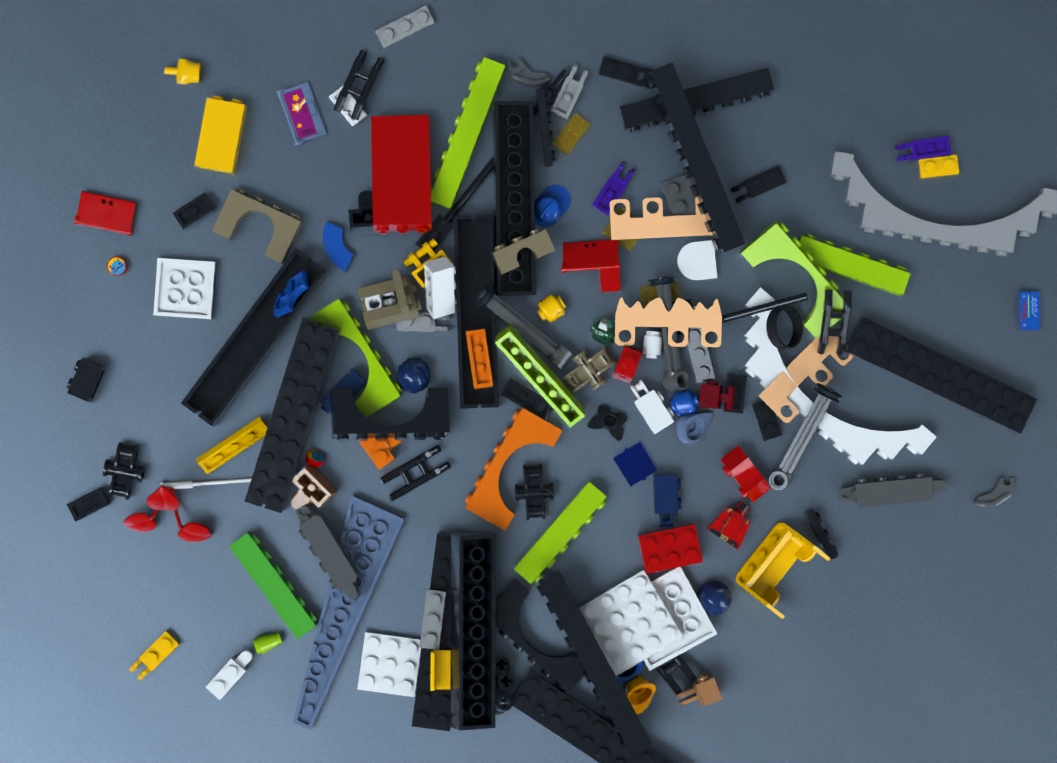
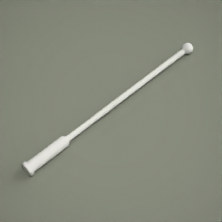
(190, 484)

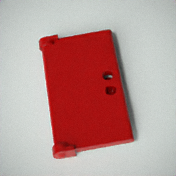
(114, 215)
(579, 258)

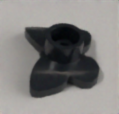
(609, 421)

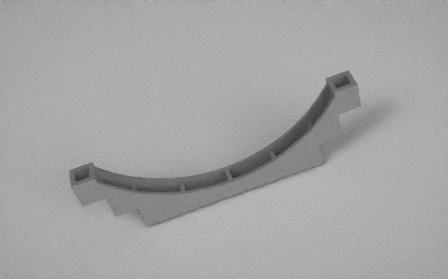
(883, 216)

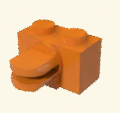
(380, 450)

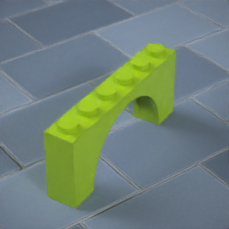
(778, 244)
(380, 388)

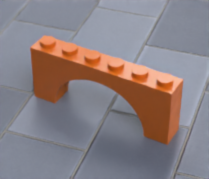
(525, 430)

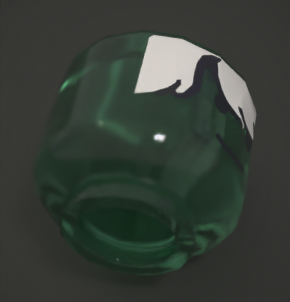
(603, 331)

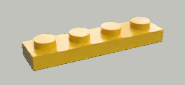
(232, 445)

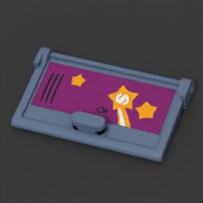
(298, 107)

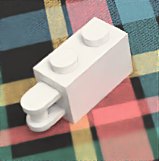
(652, 408)
(229, 674)

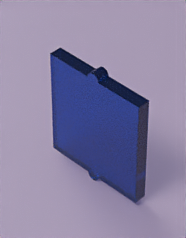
(635, 464)

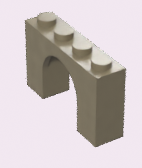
(239, 205)

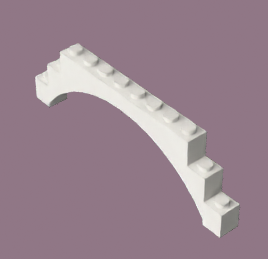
(854, 440)

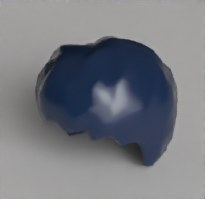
(413, 375)
(714, 597)

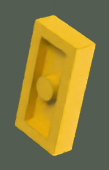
(938, 166)

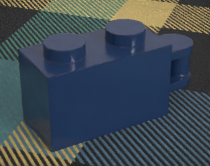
(666, 497)

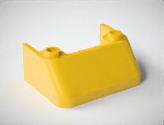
(773, 561)

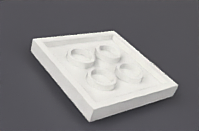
(184, 288)
(389, 664)

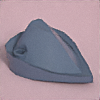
(693, 426)

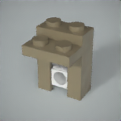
(384, 293)

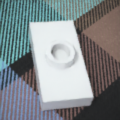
(348, 107)

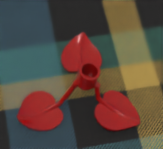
(165, 499)

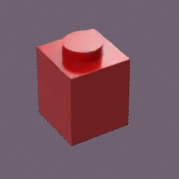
(609, 280)

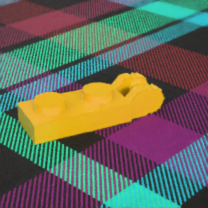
(156, 654)

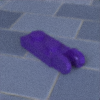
(925, 148)
(612, 190)

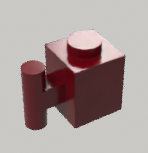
(712, 396)

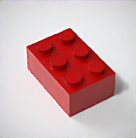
(670, 548)

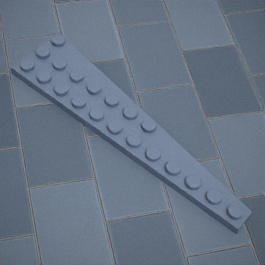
(367, 542)

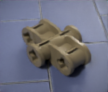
(583, 373)

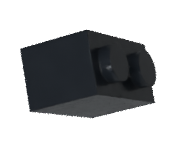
(86, 379)

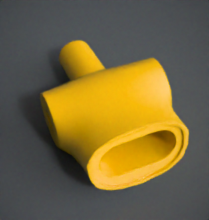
(185, 72)

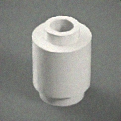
(652, 344)

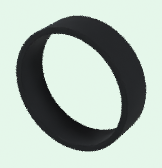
(772, 329)

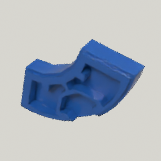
(335, 246)
(286, 300)

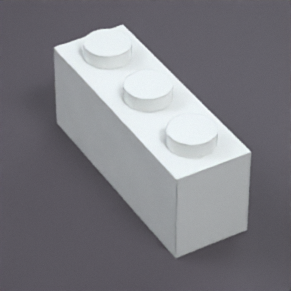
(440, 287)

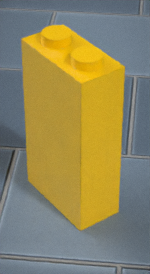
(220, 135)

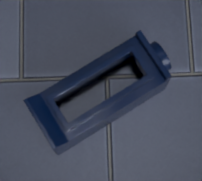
(349, 381)

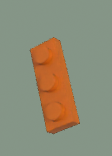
(479, 359)

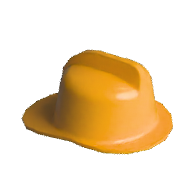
(639, 693)

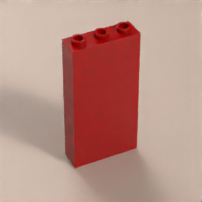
(401, 173)

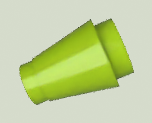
(266, 642)

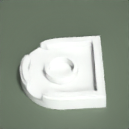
(698, 261)

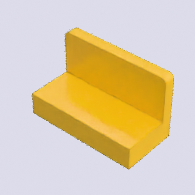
(440, 669)

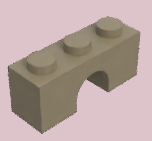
(506, 256)

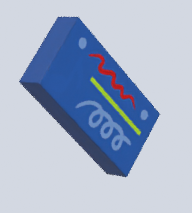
(1029, 311)

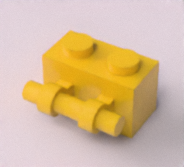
(419, 272)

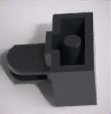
(362, 219)

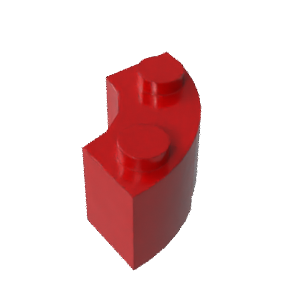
(745, 474)

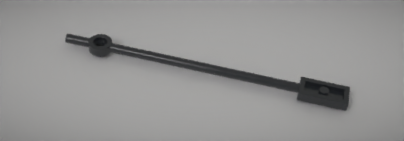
(441, 226)

